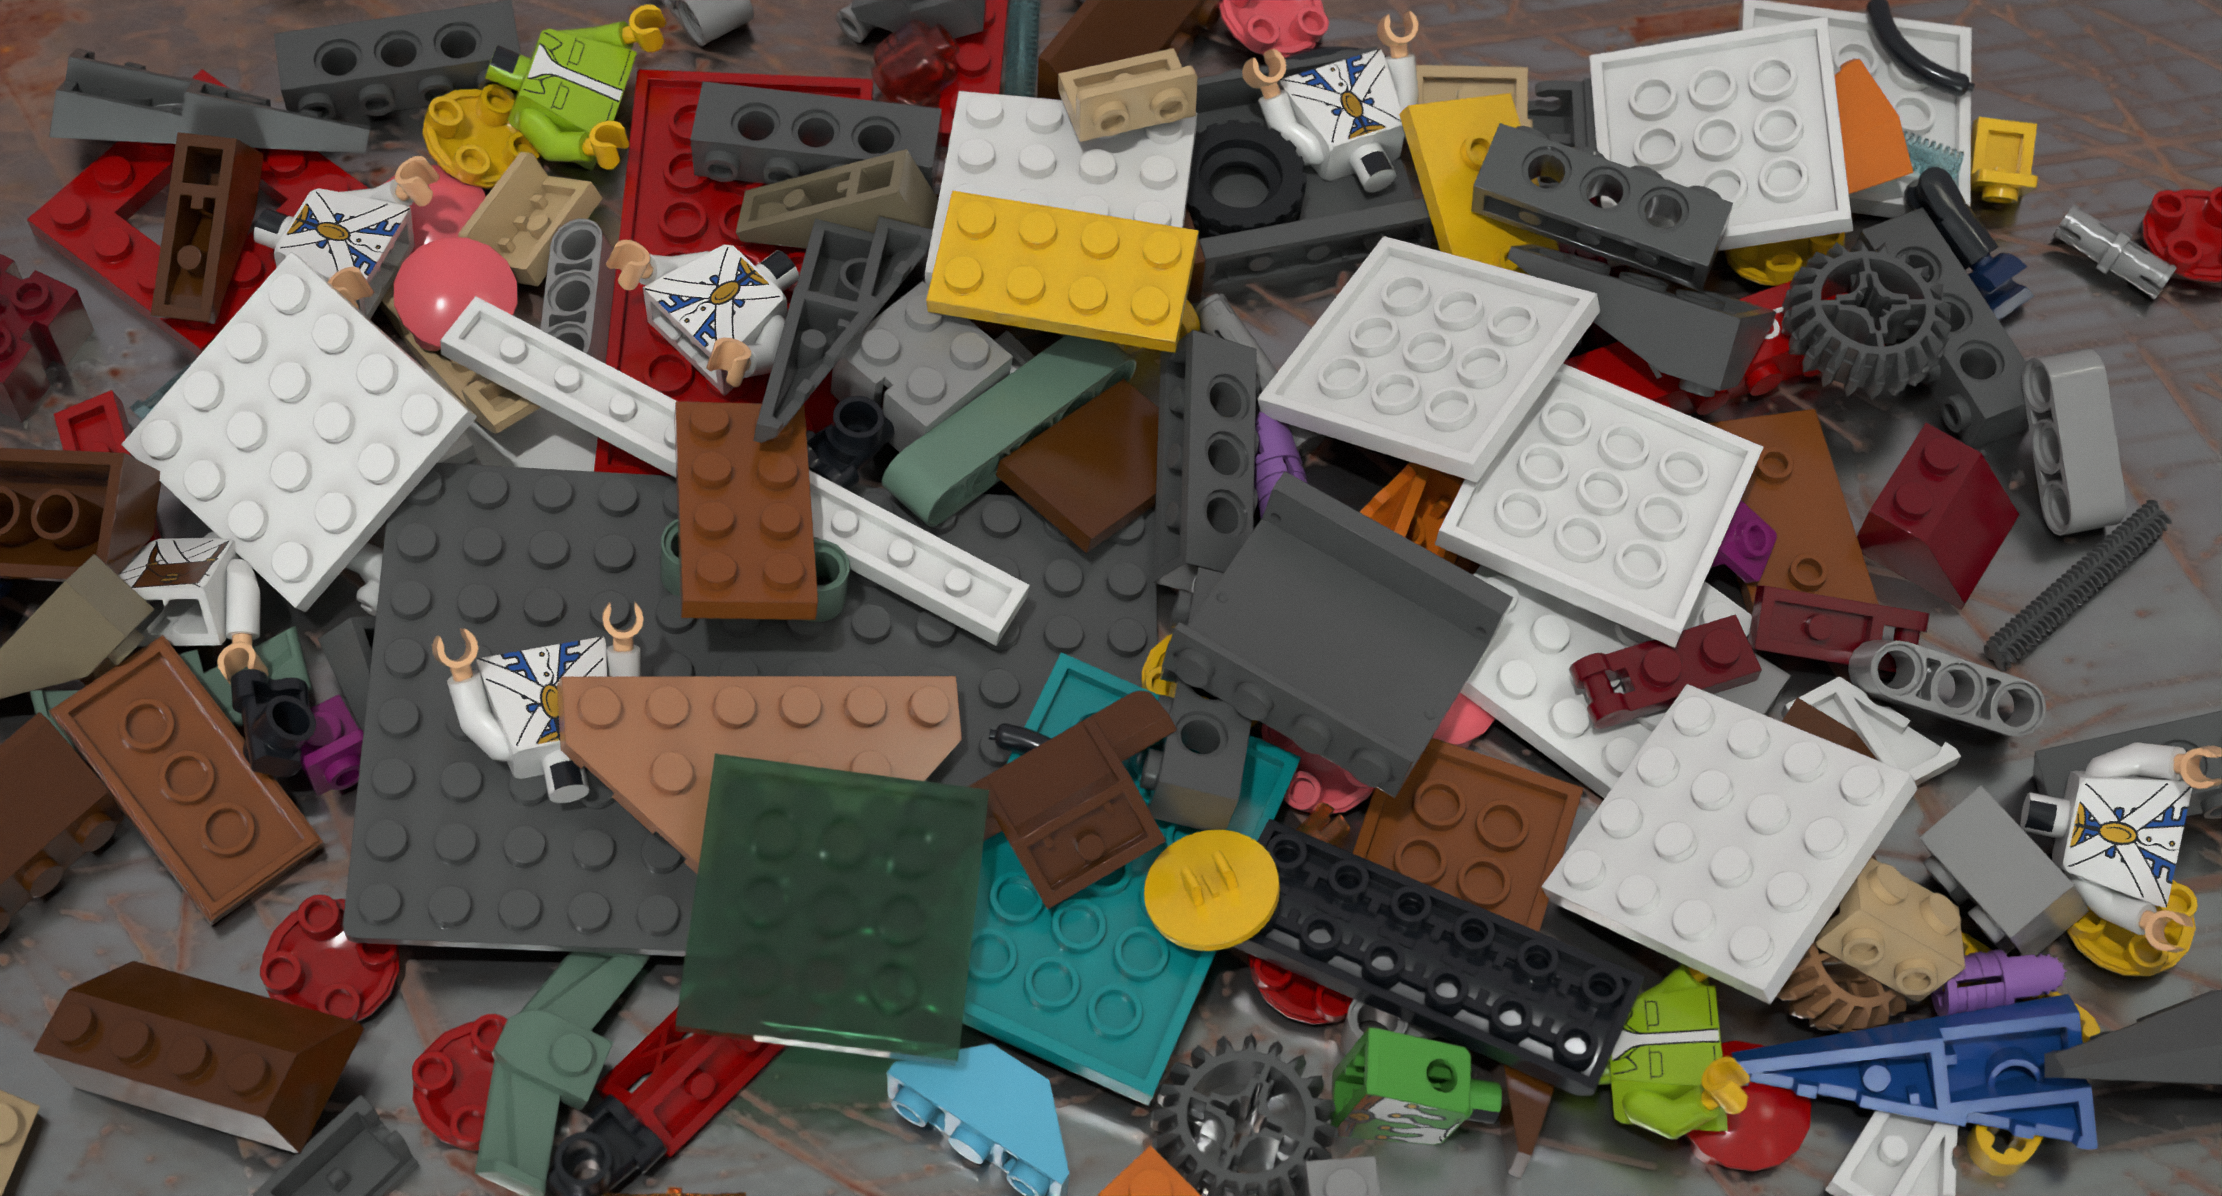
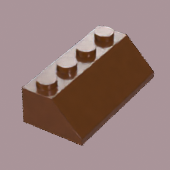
(1121, 30)
(70, 506)
(48, 813)
(200, 1052)

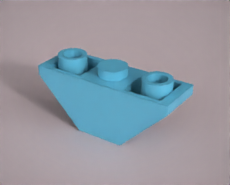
(991, 1112)

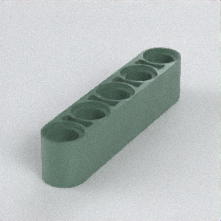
(963, 452)

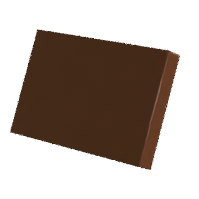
(1091, 467)

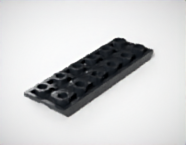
(1443, 963)

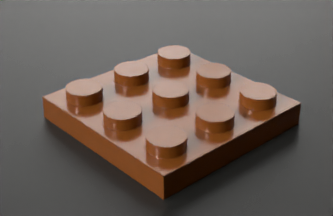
(1474, 830)

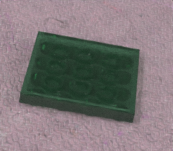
(833, 910)

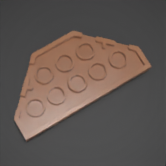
(660, 734)

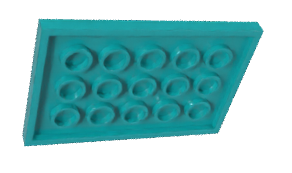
(1093, 973)

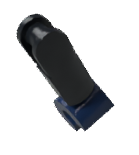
(1969, 240)

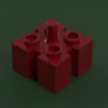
(38, 325)

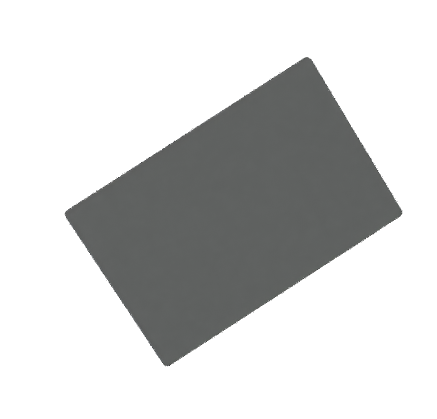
(529, 561)

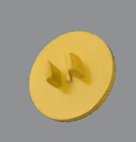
(1212, 890)

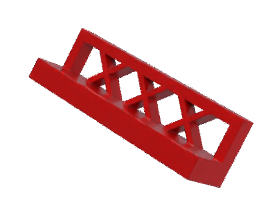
(688, 1079)

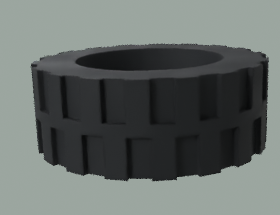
(1250, 148)

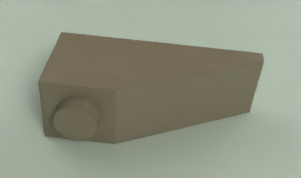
(841, 195)
(74, 631)

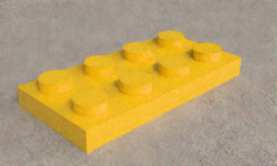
(1063, 271)

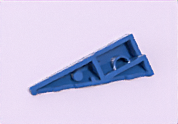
(1948, 1069)

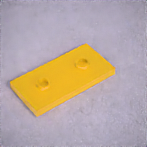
(1448, 150)

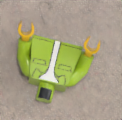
(575, 87)
(1671, 1063)

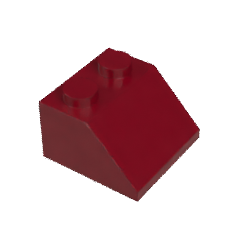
(1939, 517)

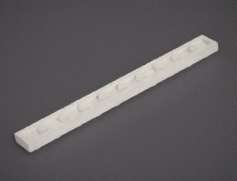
(643, 424)

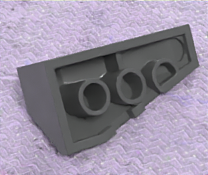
(1685, 334)

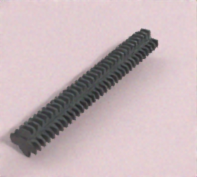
(2076, 585)

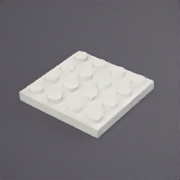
(1919, 107)
(1736, 116)
(1032, 155)
(1429, 357)
(299, 431)
(1605, 503)
(1529, 684)
(1730, 841)

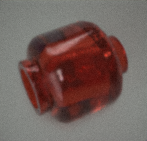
(915, 63)

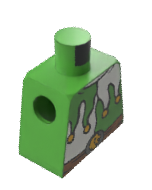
(1408, 1090)

